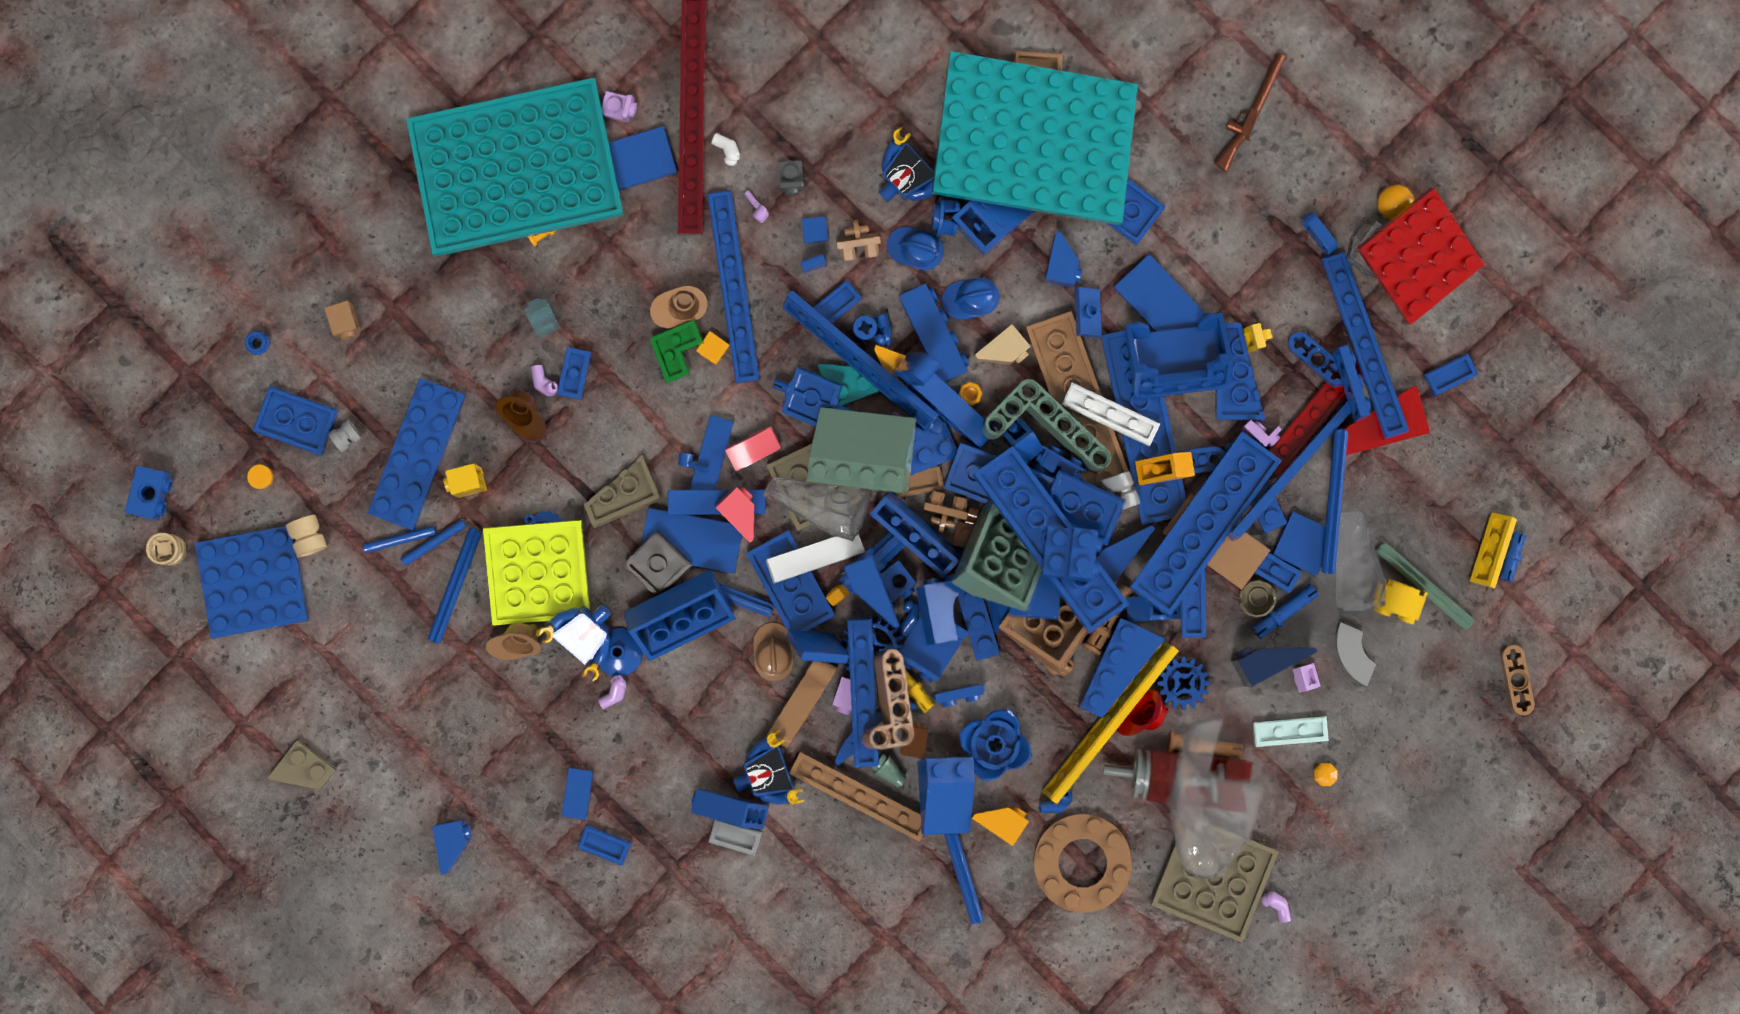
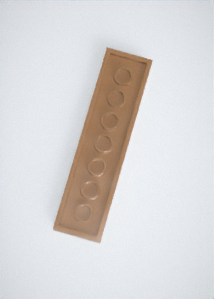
(1064, 362)

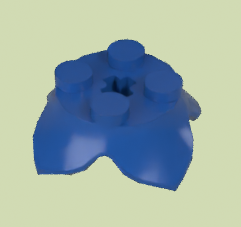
(1014, 750)

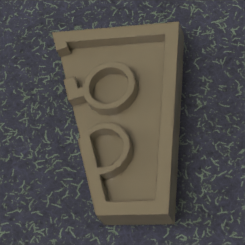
(626, 494)

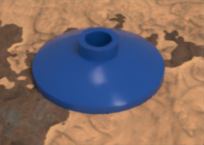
(630, 657)

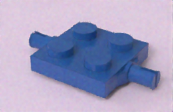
(807, 394)

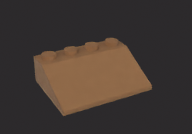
(1047, 639)

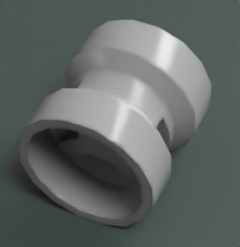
(344, 435)

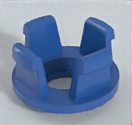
(940, 225)

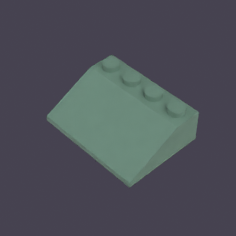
(862, 450)
(997, 563)

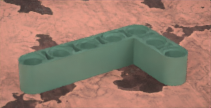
(1049, 422)

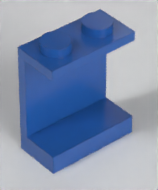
(932, 658)

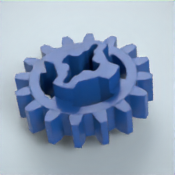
(1191, 690)

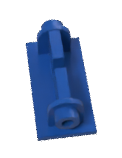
(1053, 458)

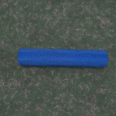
(747, 601)

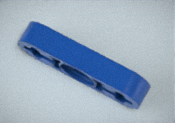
(1308, 342)

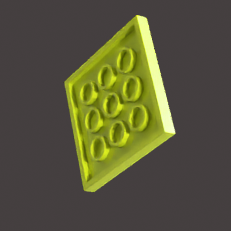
(535, 570)

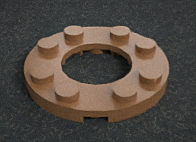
(1047, 863)

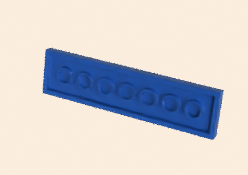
(1161, 499)
(1028, 512)
(1205, 524)

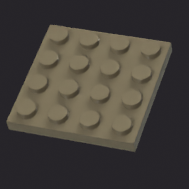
(1222, 902)

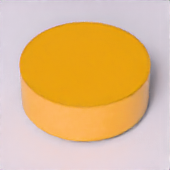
(260, 477)

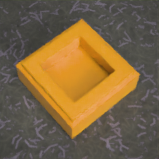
(713, 348)

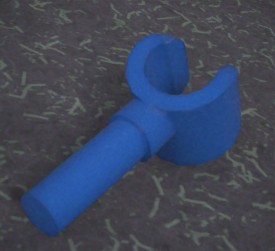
(686, 460)

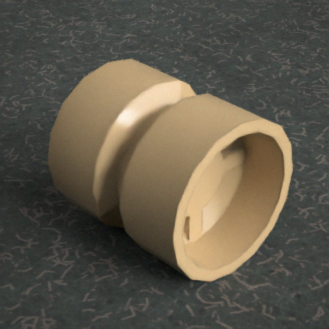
(306, 536)
(166, 549)

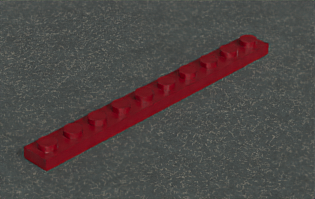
(692, 117)

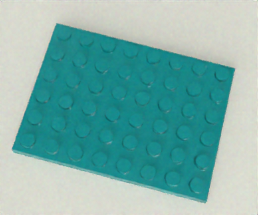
(1034, 138)
(514, 167)

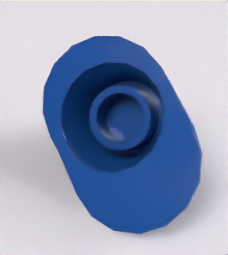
(915, 248)
(970, 298)

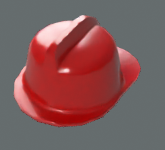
(1146, 715)

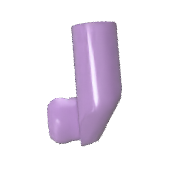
(616, 692)
(1279, 903)

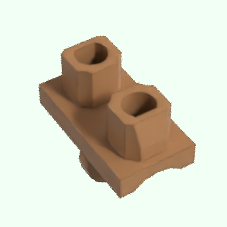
(869, 241)
(935, 506)

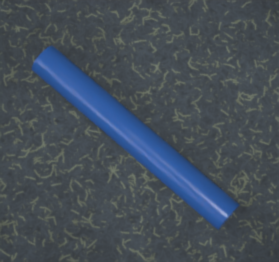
(399, 539)
(433, 542)

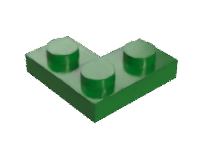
(669, 348)

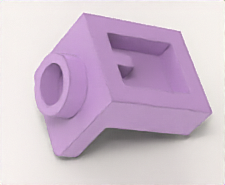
(618, 107)
(1257, 432)

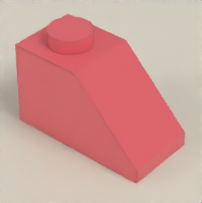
(738, 511)

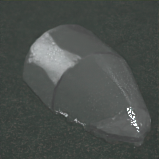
(1207, 811)

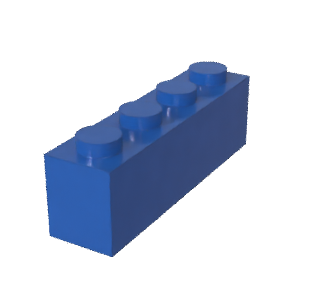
(932, 332)
(916, 534)

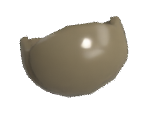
(1257, 598)

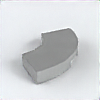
(1352, 654)

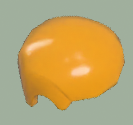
(1394, 200)

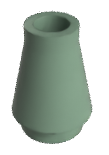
(889, 771)

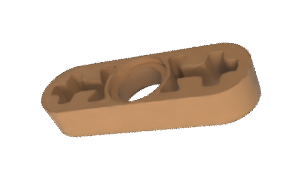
(1513, 699)

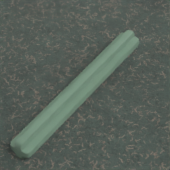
(1424, 584)

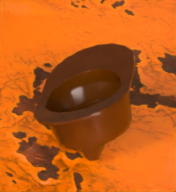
(520, 413)

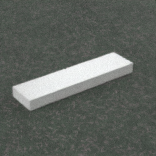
(1110, 414)
(813, 557)

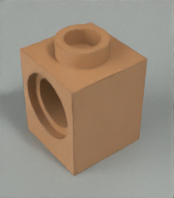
(342, 320)

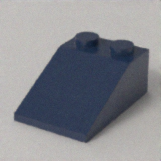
(1261, 664)

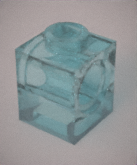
(541, 317)

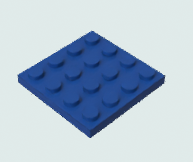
(251, 582)

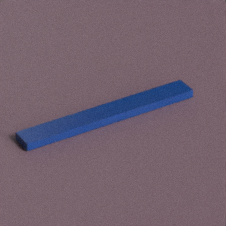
(733, 287)
(1364, 345)
(860, 361)
(1290, 472)

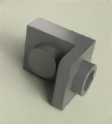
(791, 177)

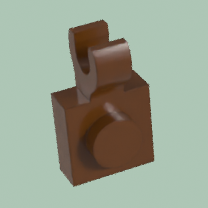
(965, 529)

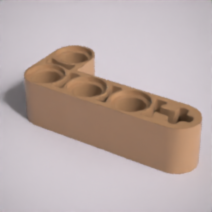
(887, 700)
(803, 701)

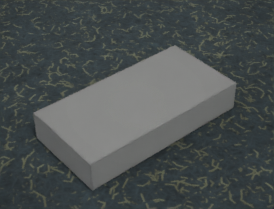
(735, 837)

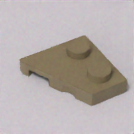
(303, 768)

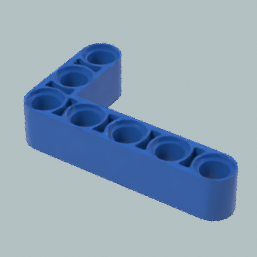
(918, 374)

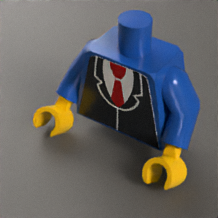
(905, 172)
(582, 635)
(768, 773)

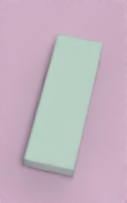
(1290, 731)

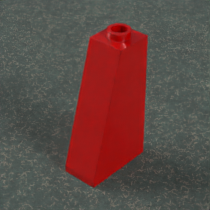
(1367, 434)

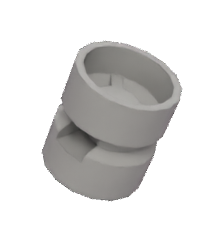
(1123, 483)

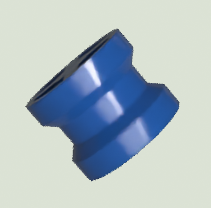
(866, 333)

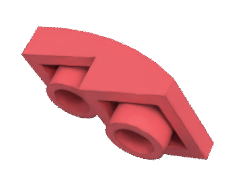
(753, 448)

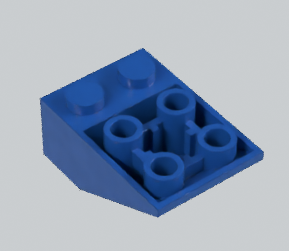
(988, 223)

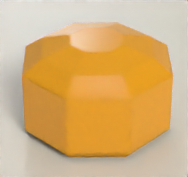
(970, 393)
(837, 594)
(1325, 774)

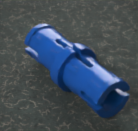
(1512, 557)

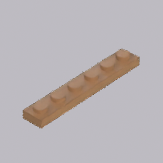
(857, 795)

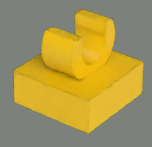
(1256, 337)

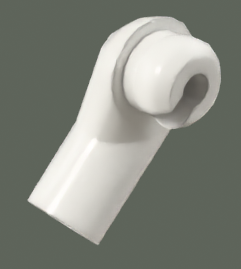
(730, 149)

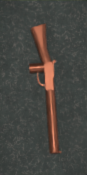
(1243, 132)

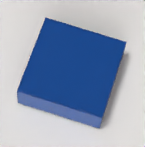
(814, 230)
(813, 264)

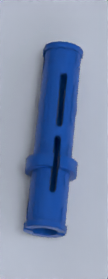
(1285, 611)

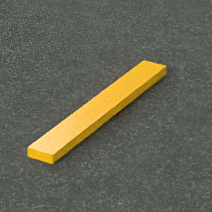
(1109, 723)

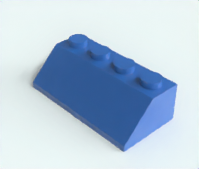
(679, 615)

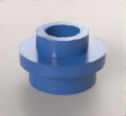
(249, 342)

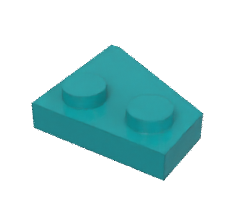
(854, 385)

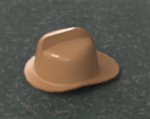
(678, 306)
(515, 643)
(773, 652)

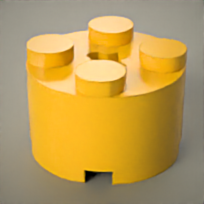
(1403, 601)

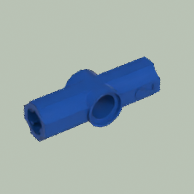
(881, 553)

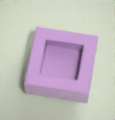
(1306, 677)

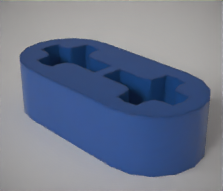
(1319, 233)

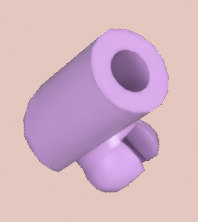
(541, 383)

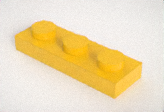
(1493, 550)

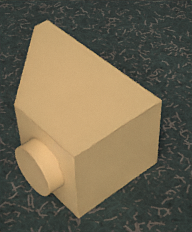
(1005, 348)

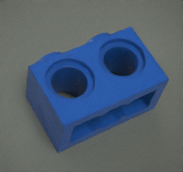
(893, 592)

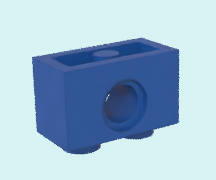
(137, 501)

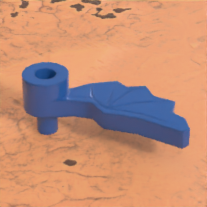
(542, 517)

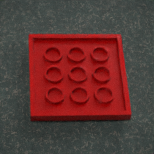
(1420, 256)

